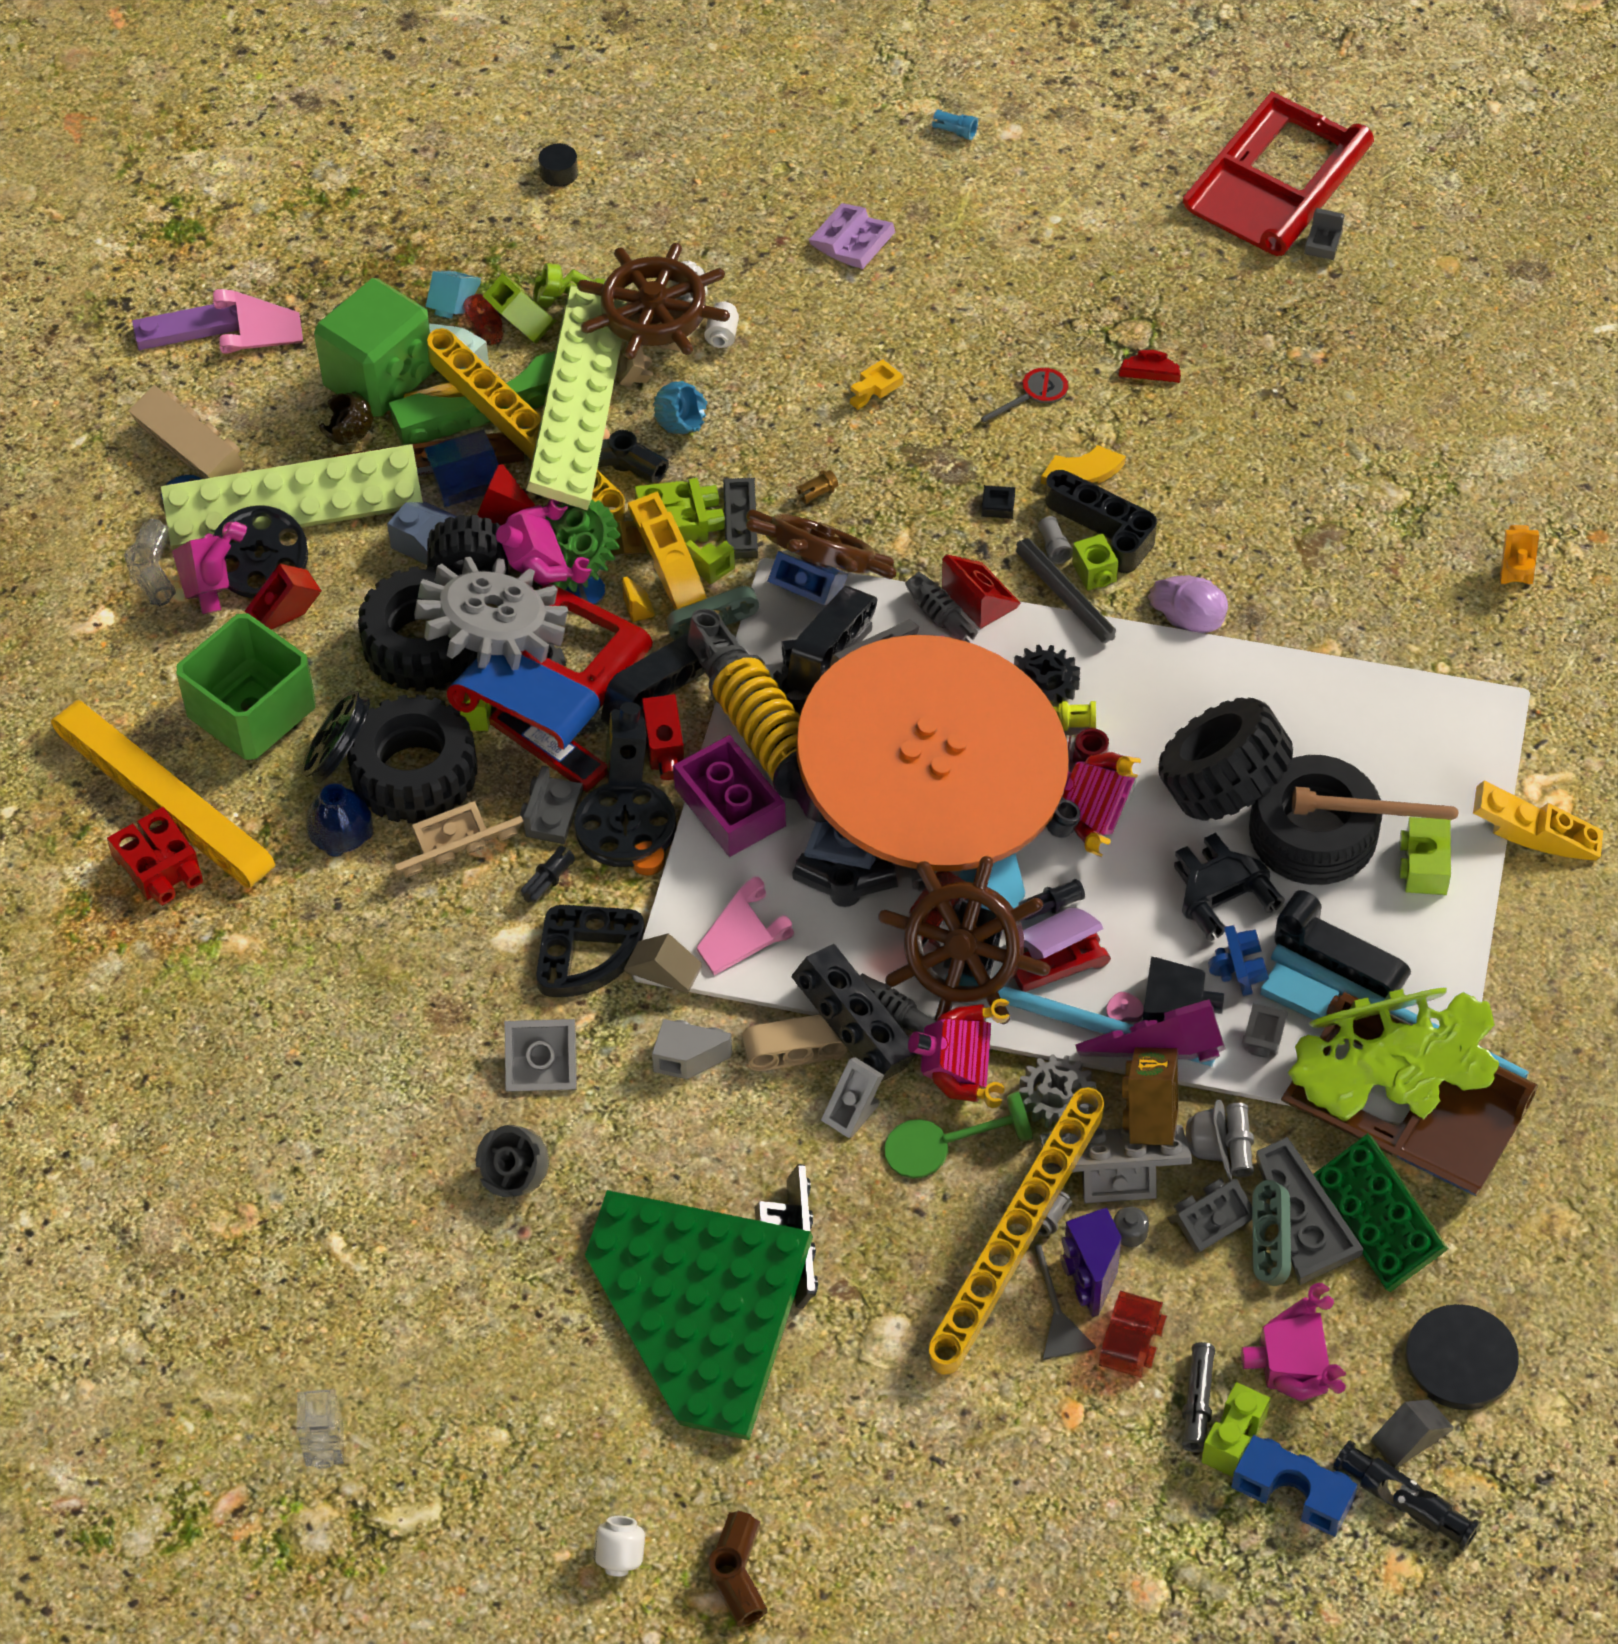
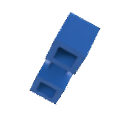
(1269, 1466)

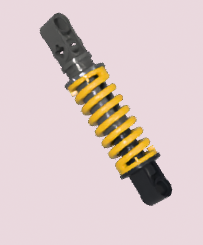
(752, 704)

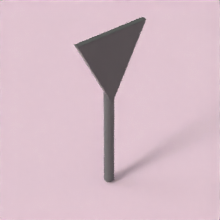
(1064, 1335)

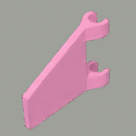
(259, 322)
(739, 930)

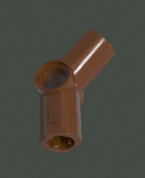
(737, 1587)

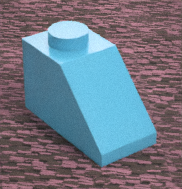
(449, 291)

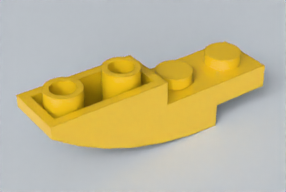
(668, 550)
(1540, 829)

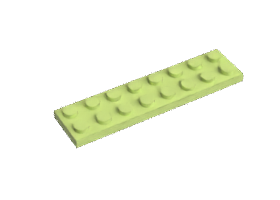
(308, 491)

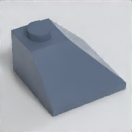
(411, 528)

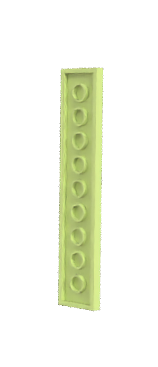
(575, 405)

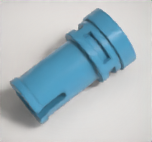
(962, 125)

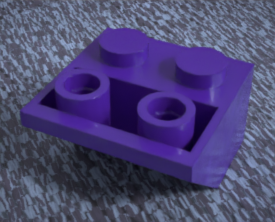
(1092, 1257)

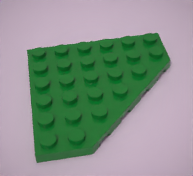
(700, 1301)

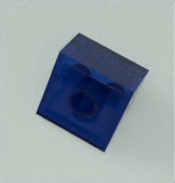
(462, 467)

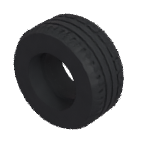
(1311, 855)

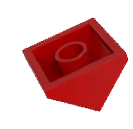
(503, 497)
(976, 590)

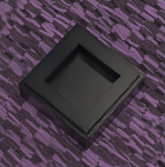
(998, 502)

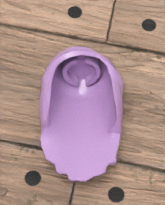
(1190, 603)

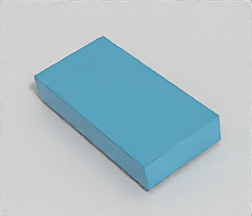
(1298, 992)

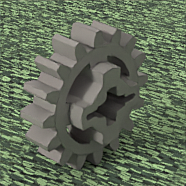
(1057, 1086)

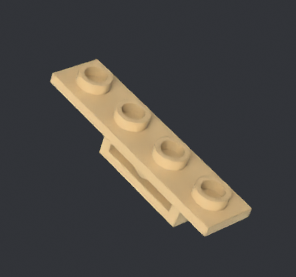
(451, 833)

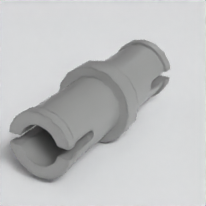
(1239, 1140)

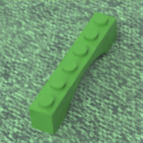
(427, 417)

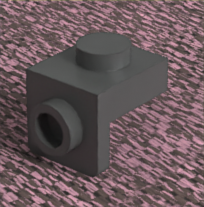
(1325, 234)
(1264, 1030)

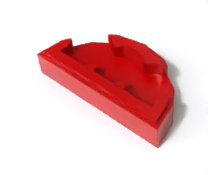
(1151, 366)

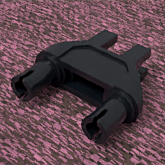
(1220, 880)

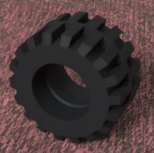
(464, 538)

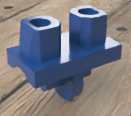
(1247, 972)

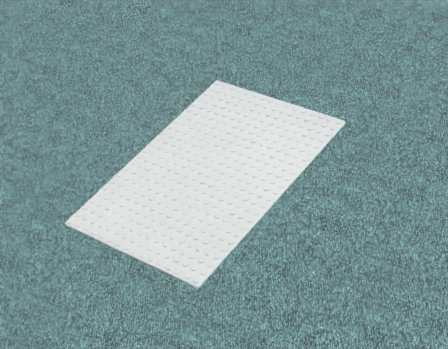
(1404, 728)

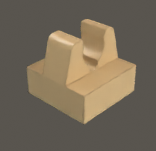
(634, 370)

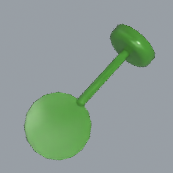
(921, 1147)

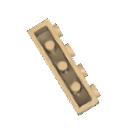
(185, 435)

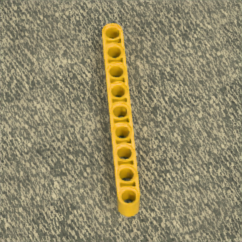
(501, 395)
(159, 788)
(1015, 1246)

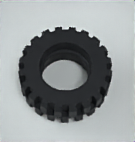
(400, 658)
(1225, 759)
(421, 791)

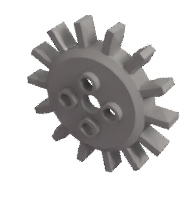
(518, 624)

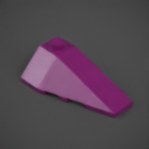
(1188, 1028)

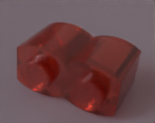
(1132, 1333)

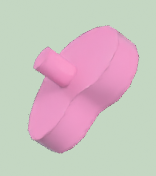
(1125, 1007)

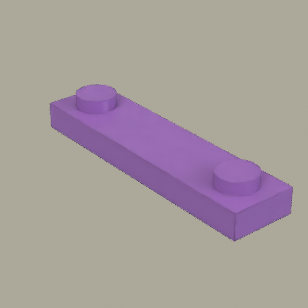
(184, 325)

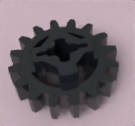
(1051, 672)

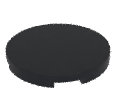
(1462, 1356)

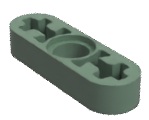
(718, 602)
(1281, 1245)

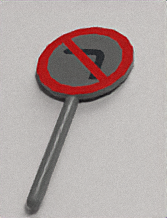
(1040, 385)

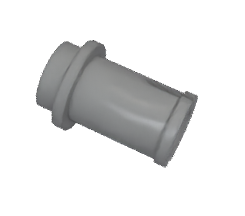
(1057, 1211)

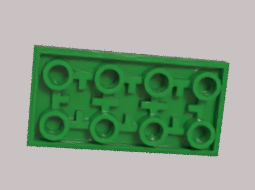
(1380, 1212)

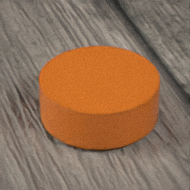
(651, 864)

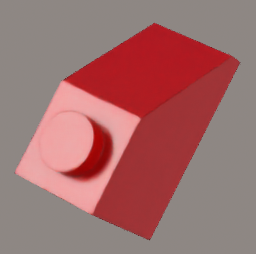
(284, 596)

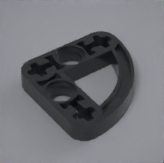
(566, 935)

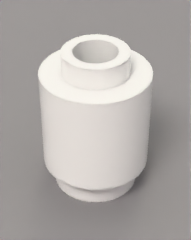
(722, 333)

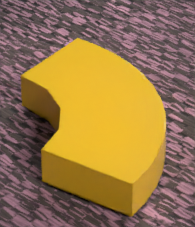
(1094, 466)

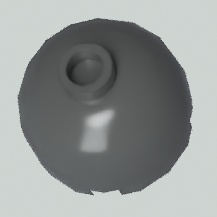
(512, 1161)

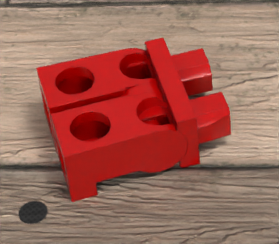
(156, 857)

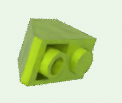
(519, 308)

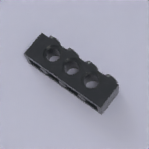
(853, 1011)

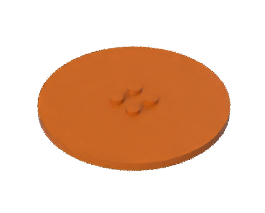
(932, 752)

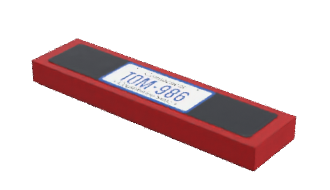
(572, 762)

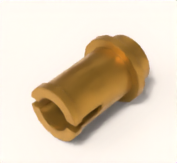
(823, 483)

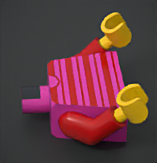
(1100, 792)
(958, 1052)

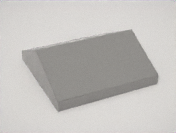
(540, 1055)

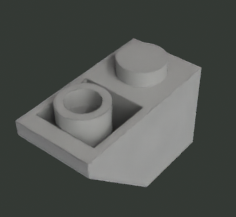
(688, 1049)

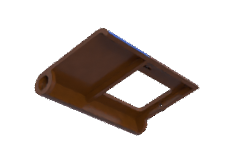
(1455, 1140)

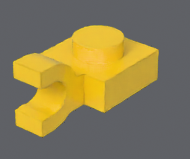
(877, 380)

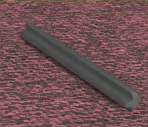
(1066, 590)

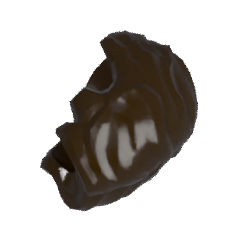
(350, 418)

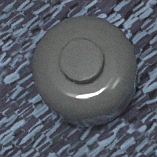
(1132, 1226)

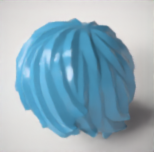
(679, 408)

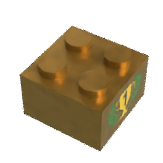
(1151, 1096)

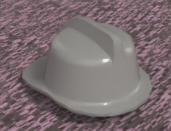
(1207, 1135)

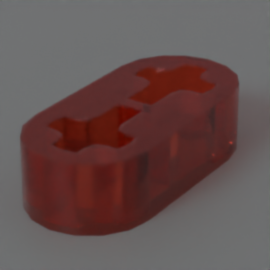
(488, 317)

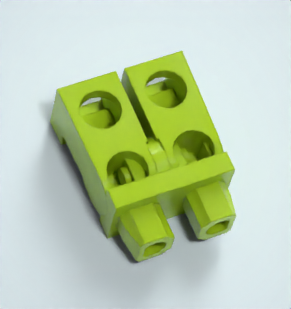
(688, 505)

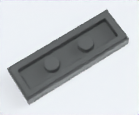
(738, 500)

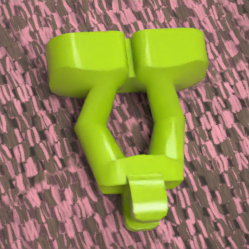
(552, 285)

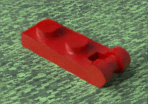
(1066, 963)

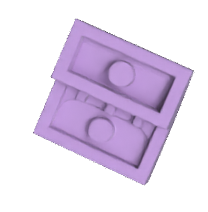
(852, 235)
(1059, 932)

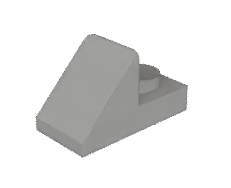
(853, 1098)

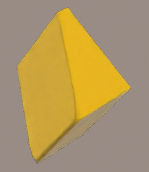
(636, 600)

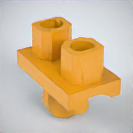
(1519, 555)

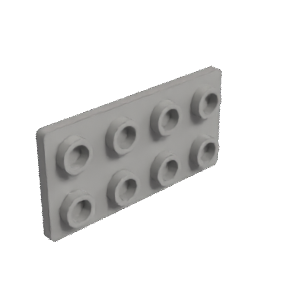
(1120, 1169)

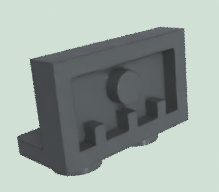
(550, 807)
(1214, 1214)

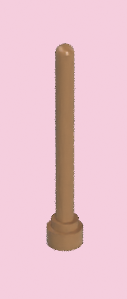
(1307, 801)

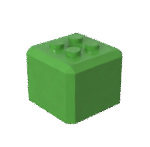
(374, 345)
(244, 668)

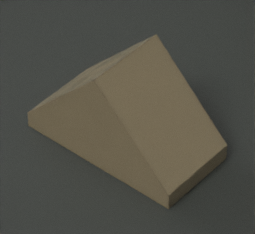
(664, 962)

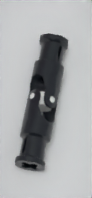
(1422, 1505)

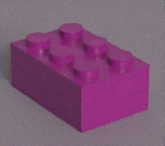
(729, 795)

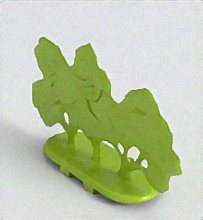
(1404, 1059)

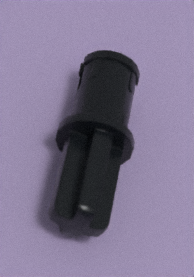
(547, 875)
(1058, 897)

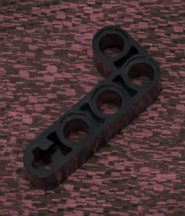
(1120, 520)
(828, 634)
(653, 676)
(1359, 961)

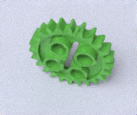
(585, 535)

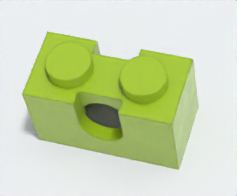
(1427, 856)
(1228, 1439)

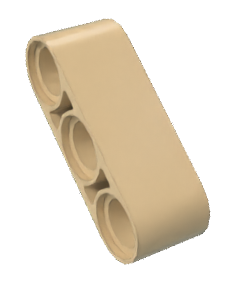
(791, 1043)

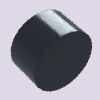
(558, 164)

